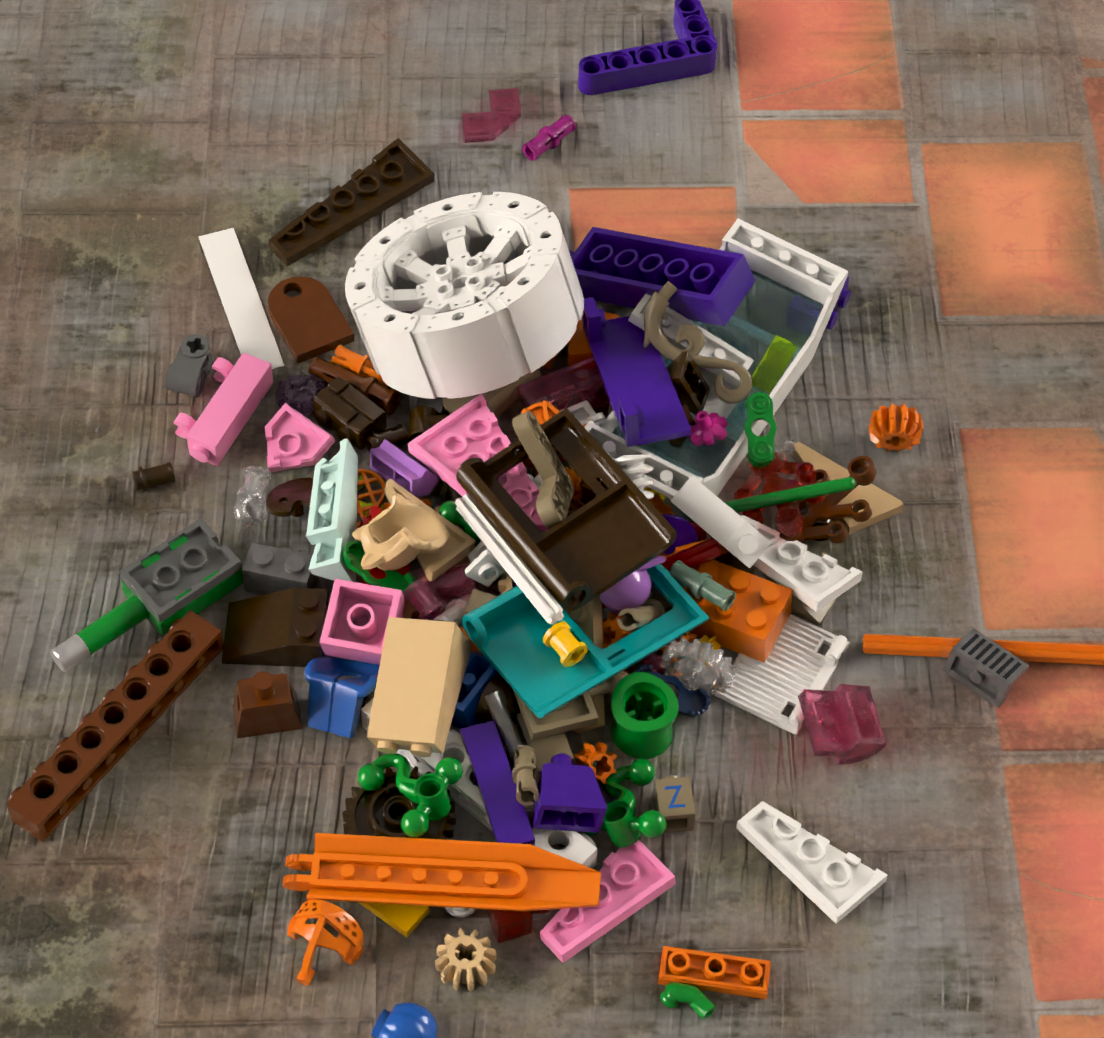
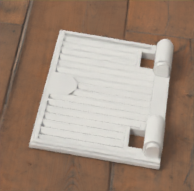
(788, 670)

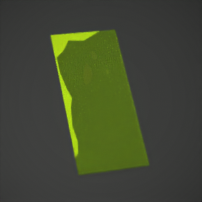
(773, 364)

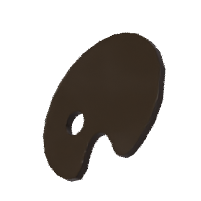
(295, 493)

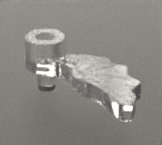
(786, 446)

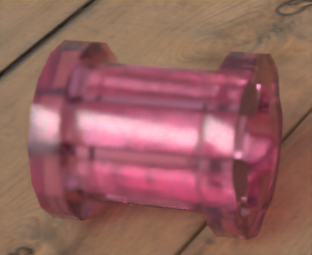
(424, 599)

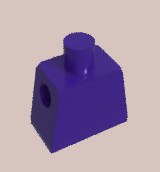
(568, 797)

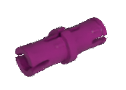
(549, 137)

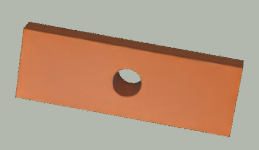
(736, 976)

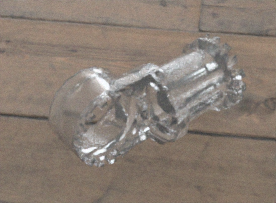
(252, 496)

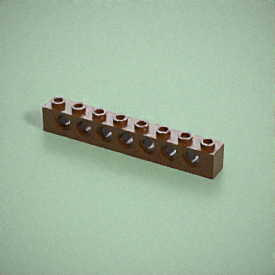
(43, 816)

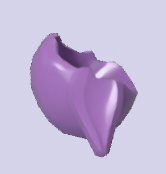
(631, 590)

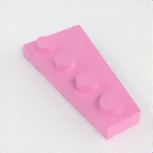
(627, 884)

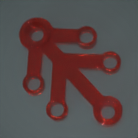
(788, 517)

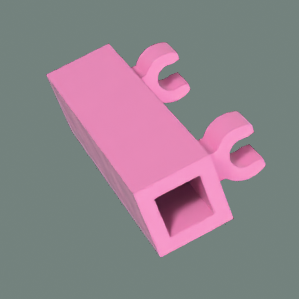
(228, 410)

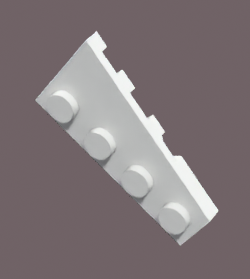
(811, 577)
(821, 871)

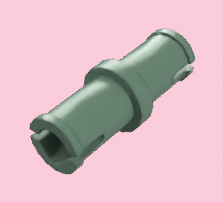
(702, 585)

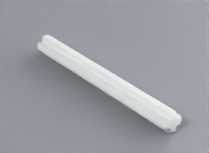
(510, 560)

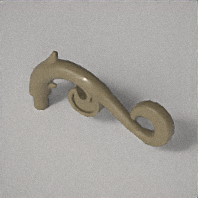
(654, 334)

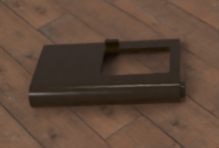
(591, 545)

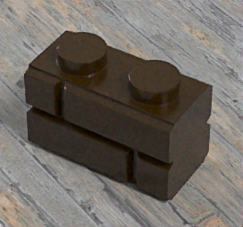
(348, 412)

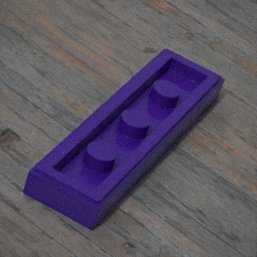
(496, 784)

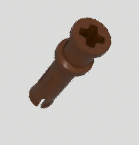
(381, 395)

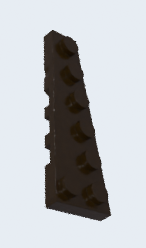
(383, 183)

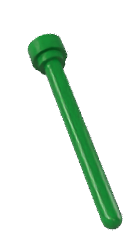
(792, 494)

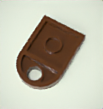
(309, 321)

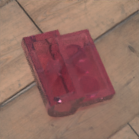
(842, 723)

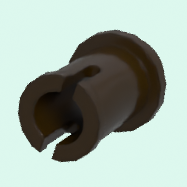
(395, 435)
(153, 476)

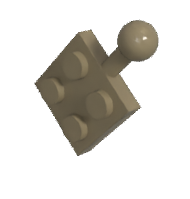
(572, 716)

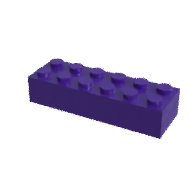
(626, 266)

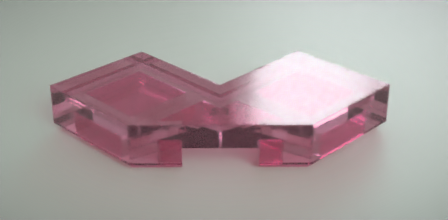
(490, 125)

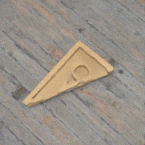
(881, 503)
(456, 548)

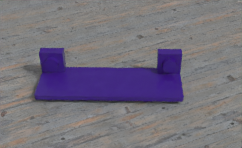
(634, 379)

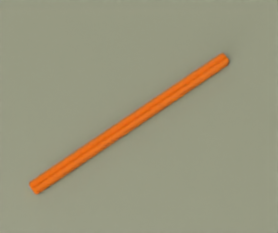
(1022, 649)

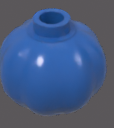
(406, 1021)

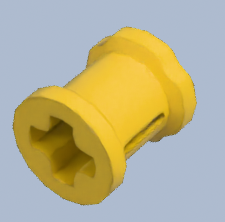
(565, 644)

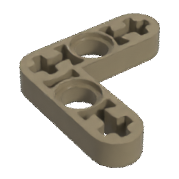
(556, 486)

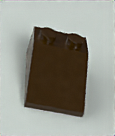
(276, 628)

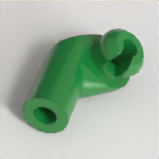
(688, 994)

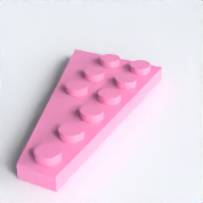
(468, 435)

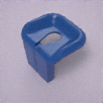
(334, 702)

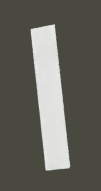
(240, 296)

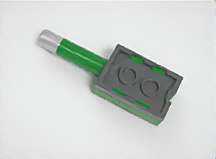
(161, 587)

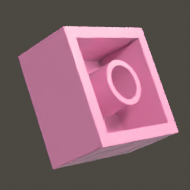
(359, 620)

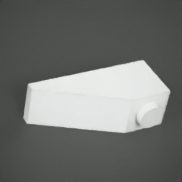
(720, 521)

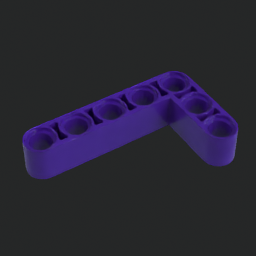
(658, 62)

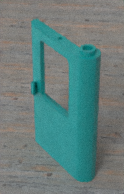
(512, 633)

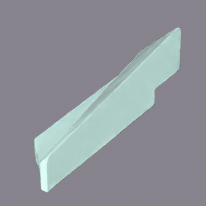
(333, 513)

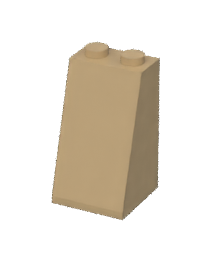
(417, 685)

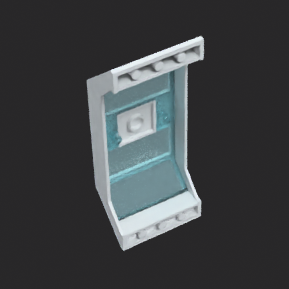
(790, 300)

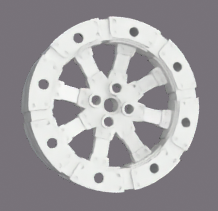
(474, 315)

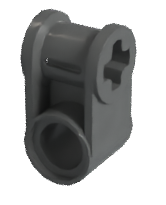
(190, 366)

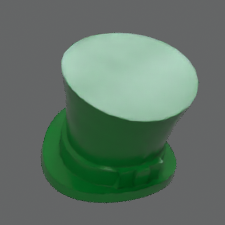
(643, 715)

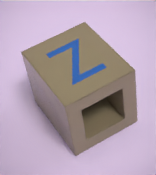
(675, 802)

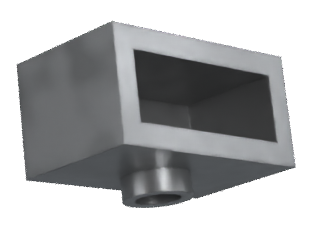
(276, 569)

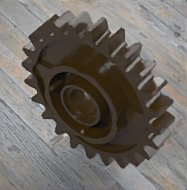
(372, 811)

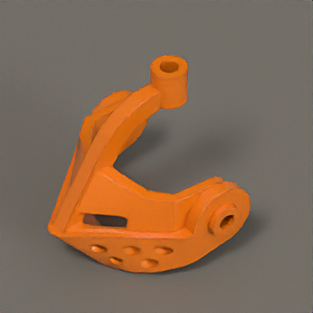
(347, 944)

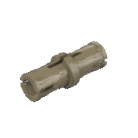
(526, 775)

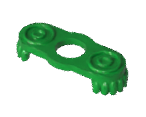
(760, 448)
(352, 559)

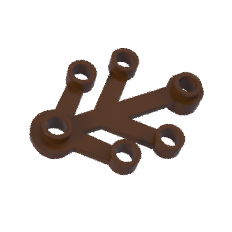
(864, 473)

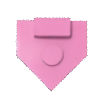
(294, 440)

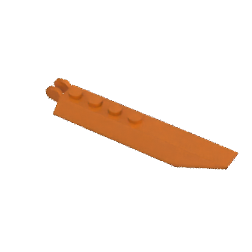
(441, 874)

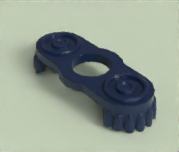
(690, 702)

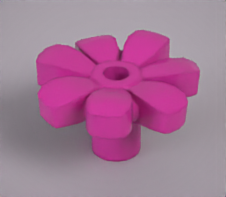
(708, 428)

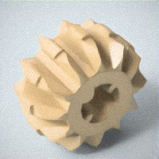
(465, 948)

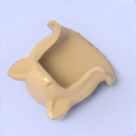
(400, 535)

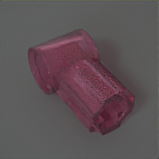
(451, 583)

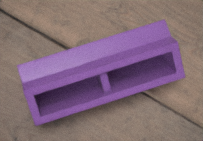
(399, 466)

